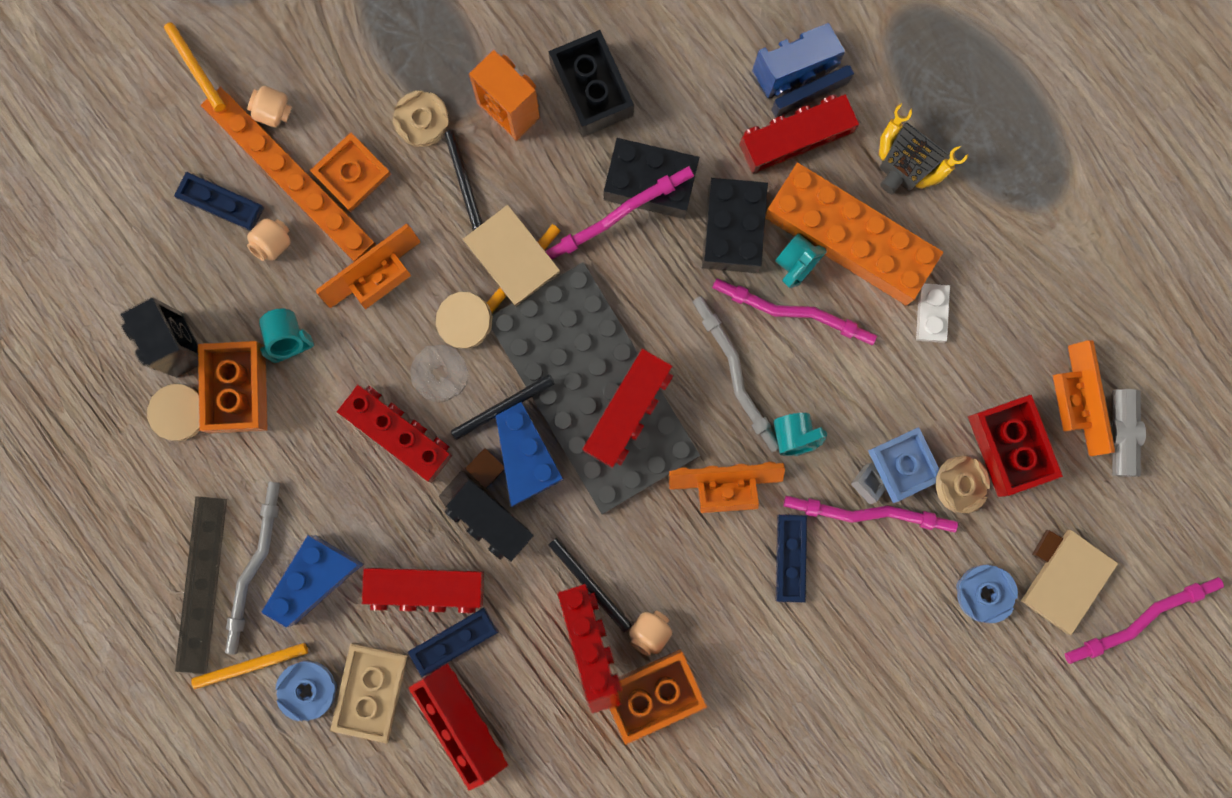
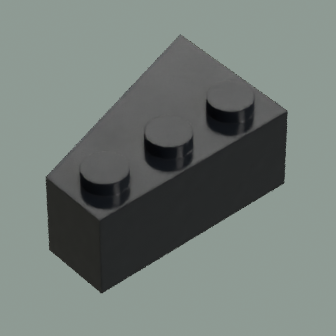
(484, 517)

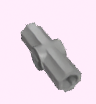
(1127, 432)

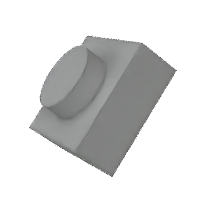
(869, 483)

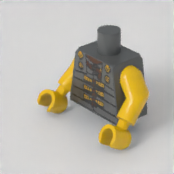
(911, 157)

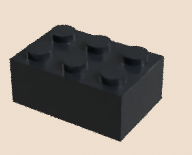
(591, 83)
(639, 166)
(734, 225)
(161, 337)

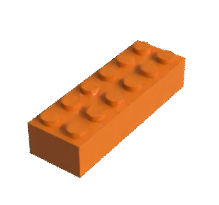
(853, 234)

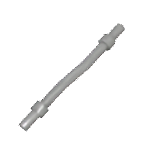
(712, 323)
(236, 623)

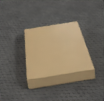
(511, 255)
(1069, 582)
(369, 693)

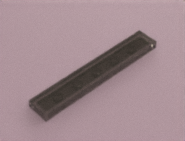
(201, 585)

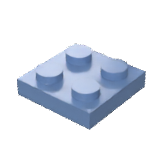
(905, 464)

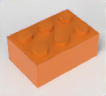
(505, 94)
(232, 387)
(656, 697)

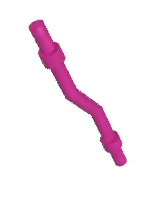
(665, 185)
(847, 328)
(925, 519)
(1191, 593)

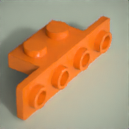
(372, 273)
(1083, 399)
(727, 487)

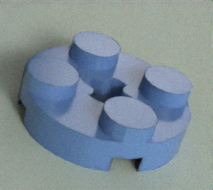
(1003, 598)
(289, 693)

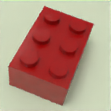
(1015, 446)

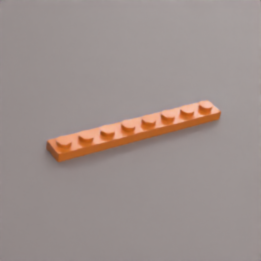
(290, 177)

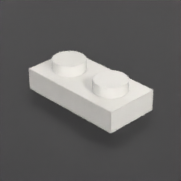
(933, 313)

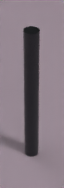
(463, 179)
(509, 402)
(584, 578)

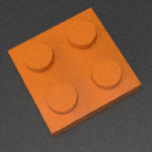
(350, 172)

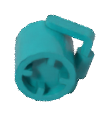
(799, 260)
(282, 335)
(796, 434)

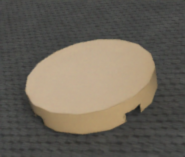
(421, 118)
(464, 320)
(174, 412)
(962, 484)

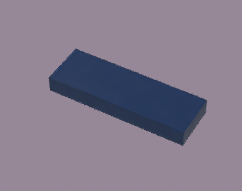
(812, 91)
(219, 201)
(791, 558)
(453, 642)

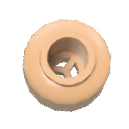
(269, 106)
(268, 239)
(650, 633)

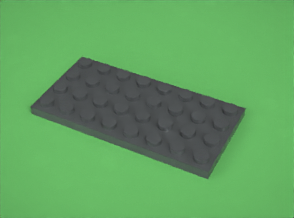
(582, 345)

